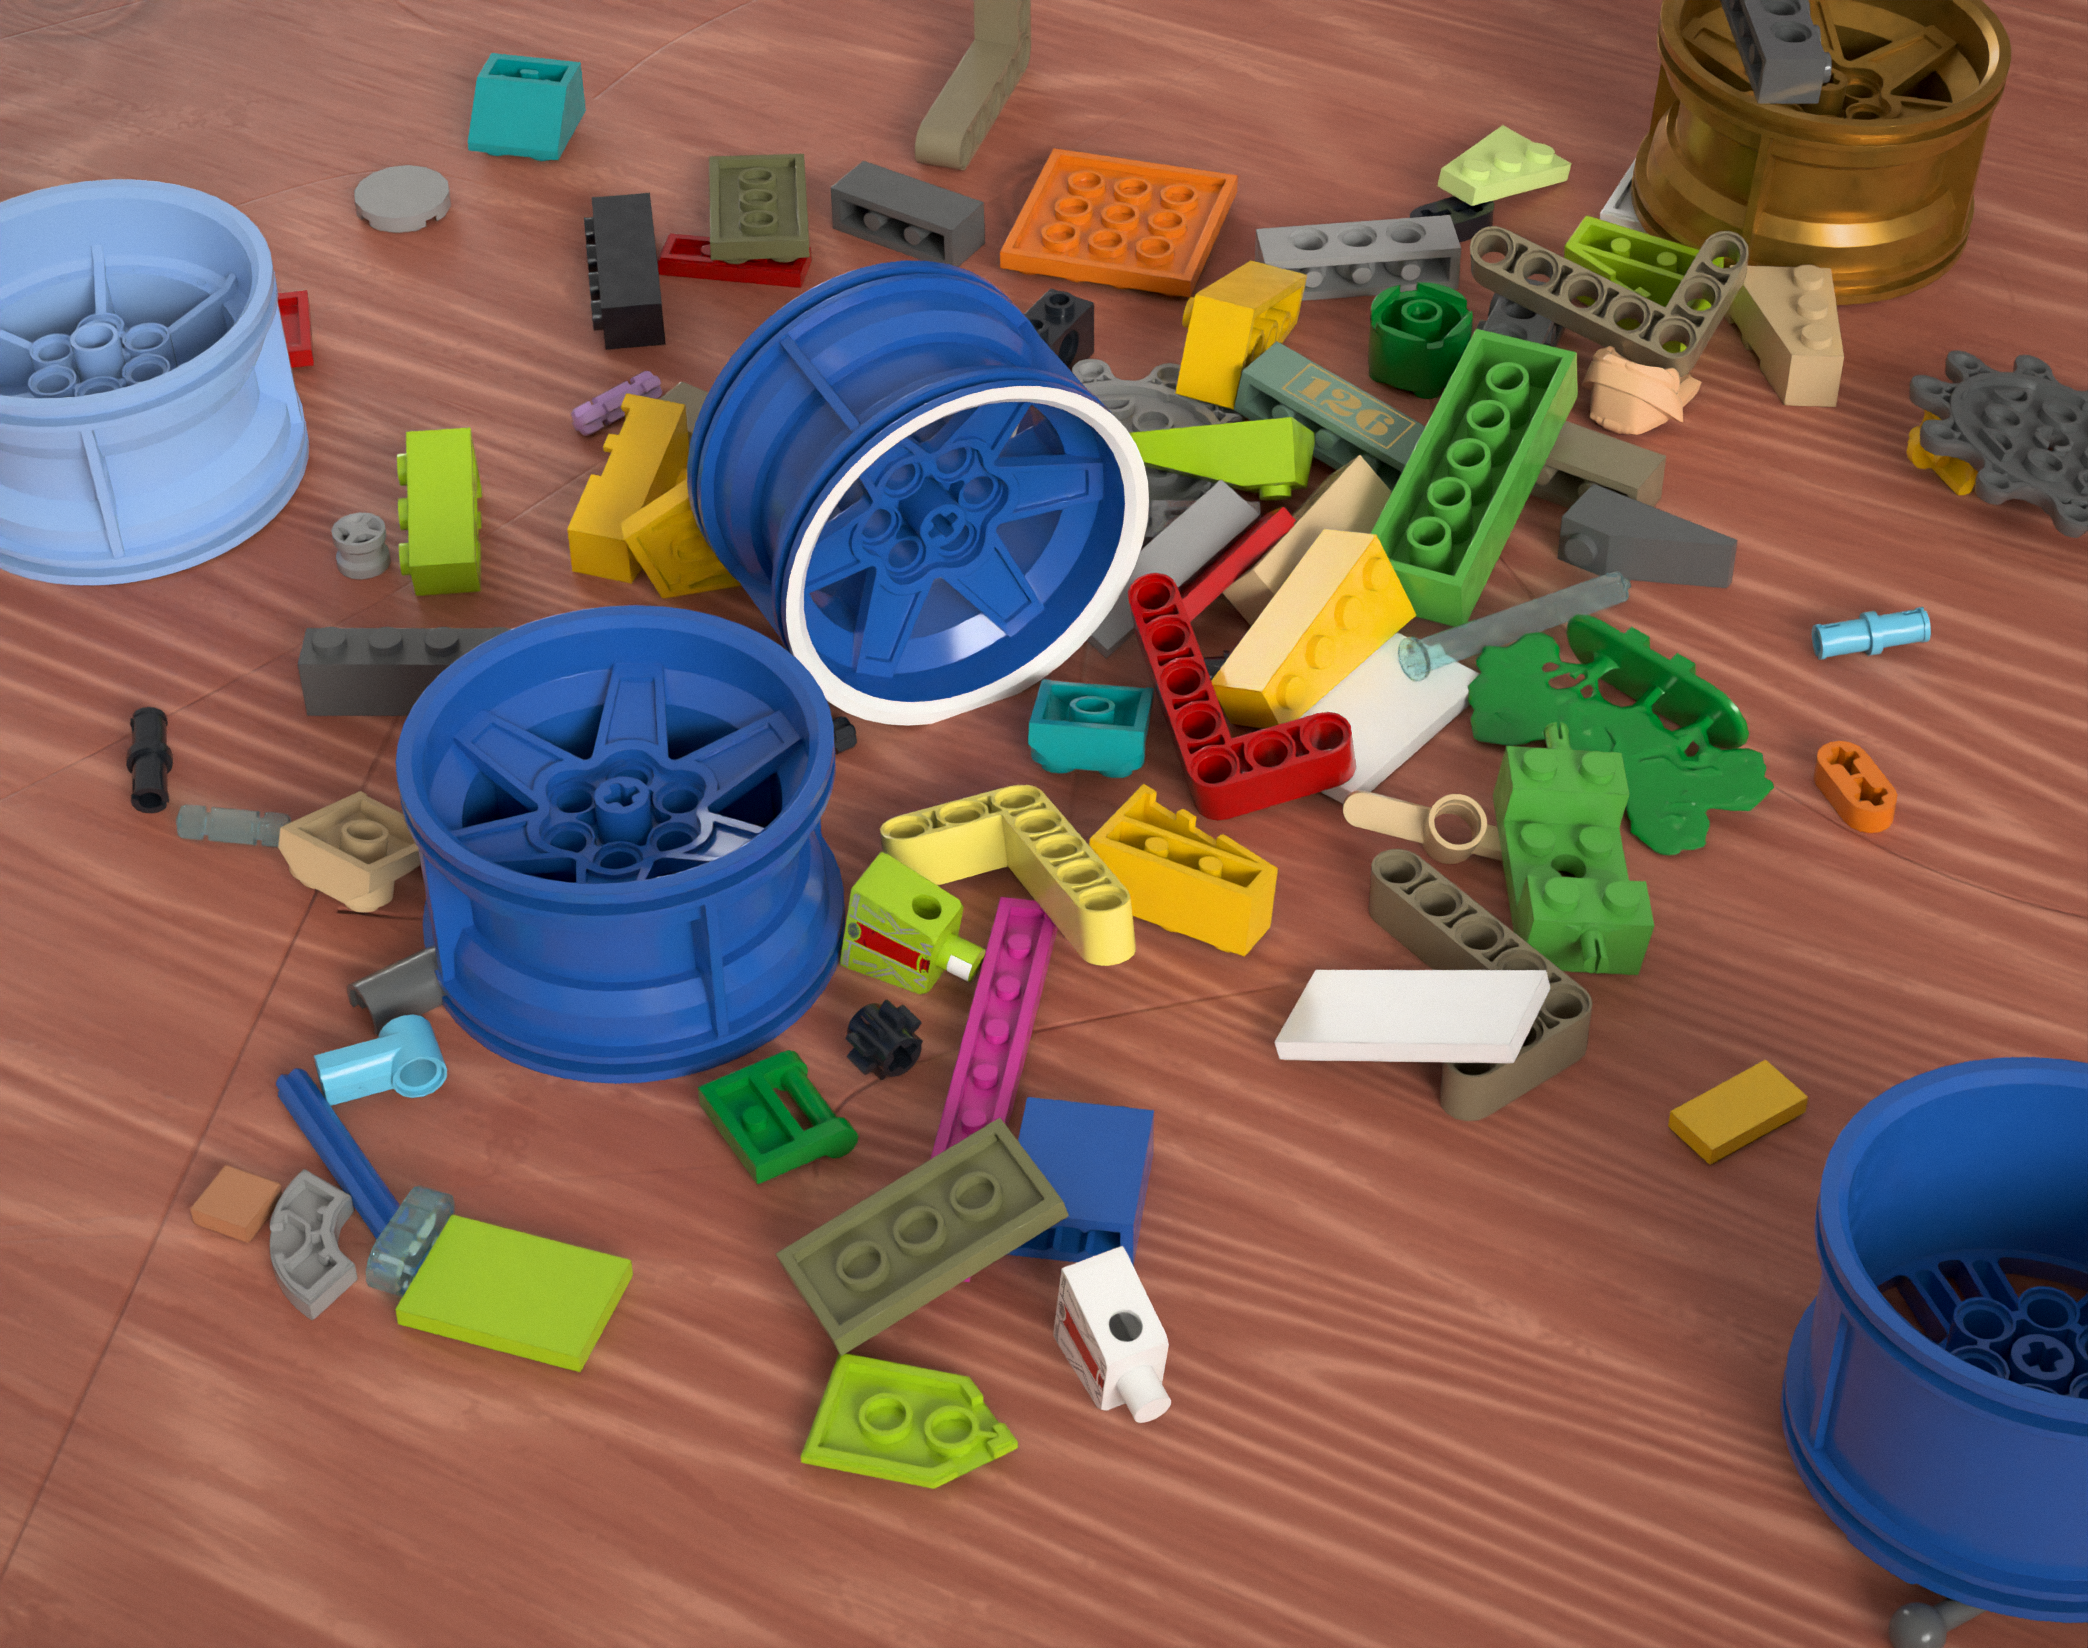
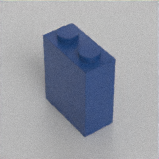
(1099, 1168)

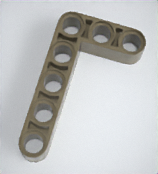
(978, 85)
(1613, 301)
(1458, 934)

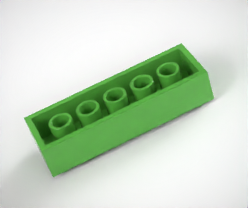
(1475, 470)

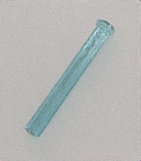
(1435, 651)

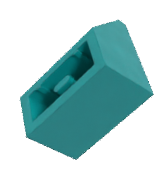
(526, 106)

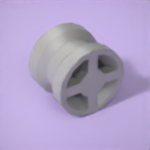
(361, 545)

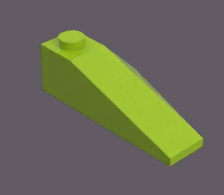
(1247, 455)

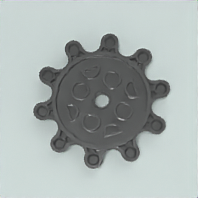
(2004, 432)

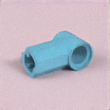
(400, 1059)

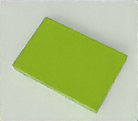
(515, 1292)

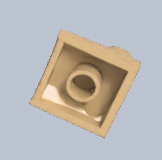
(351, 851)

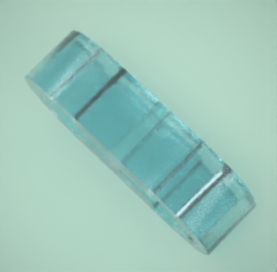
(408, 1239)

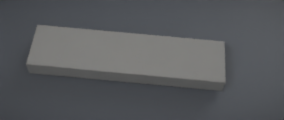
(1181, 553)

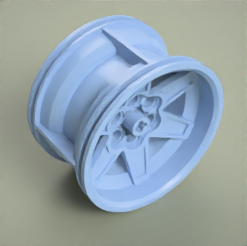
(138, 383)

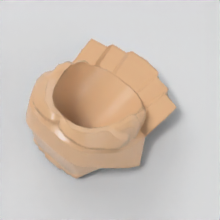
(1635, 396)

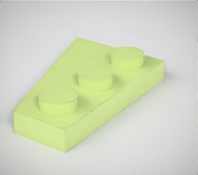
(1502, 167)

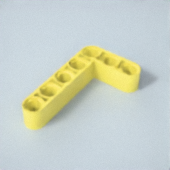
(1041, 848)

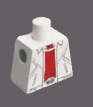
(1112, 1335)

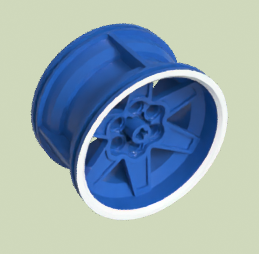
(879, 451)

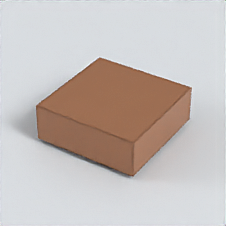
(236, 1203)

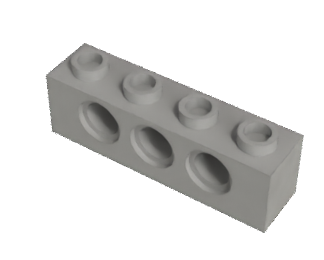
(1364, 255)

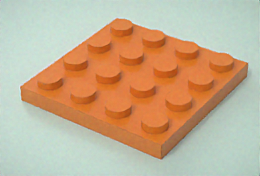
(1119, 222)

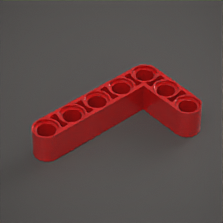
(1195, 713)

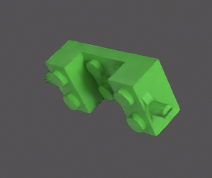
(1565, 815)

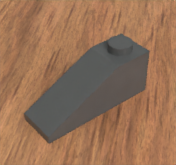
(1642, 542)

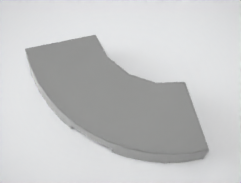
(306, 1243)

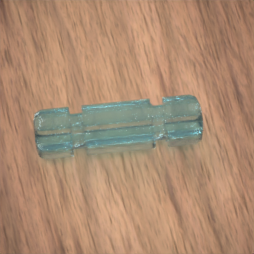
(230, 825)

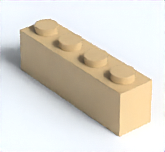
(1343, 502)

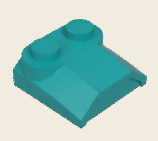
(1090, 727)

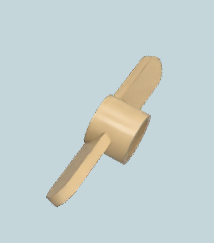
(1417, 823)

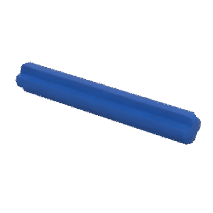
(337, 1149)

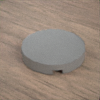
(402, 198)

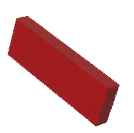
(691, 258)
(1236, 560)

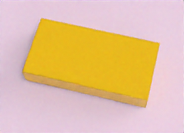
(1737, 1112)

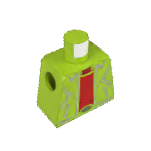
(905, 929)

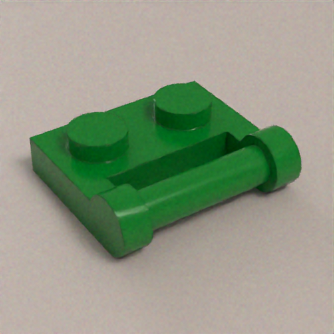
(762, 1127)

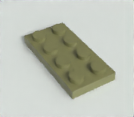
(758, 208)
(921, 1235)

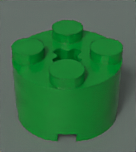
(1418, 337)

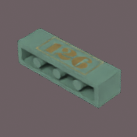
(1340, 414)

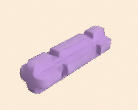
(607, 406)

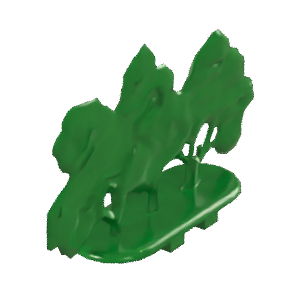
(1664, 785)

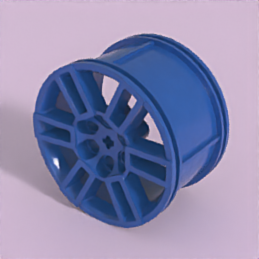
(1970, 1447)

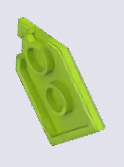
(903, 1424)

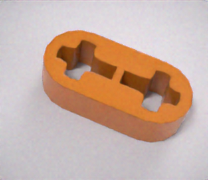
(1845, 790)

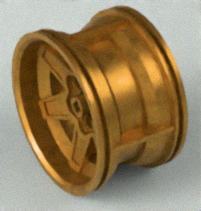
(1853, 184)

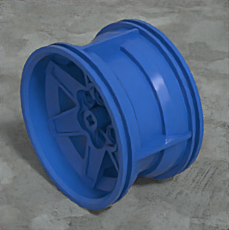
(625, 841)

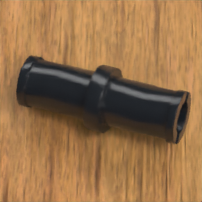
(149, 760)

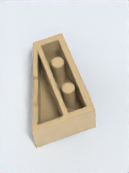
(1793, 329)

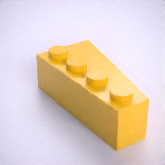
(1233, 326)
(1314, 631)

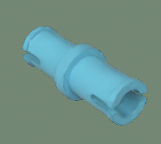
(1871, 633)

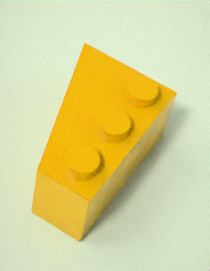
(642, 466)
(1186, 876)

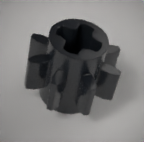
(884, 1039)

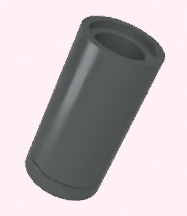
(399, 989)

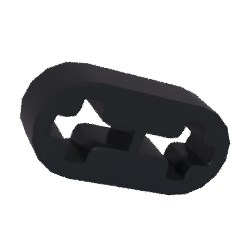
(1465, 218)

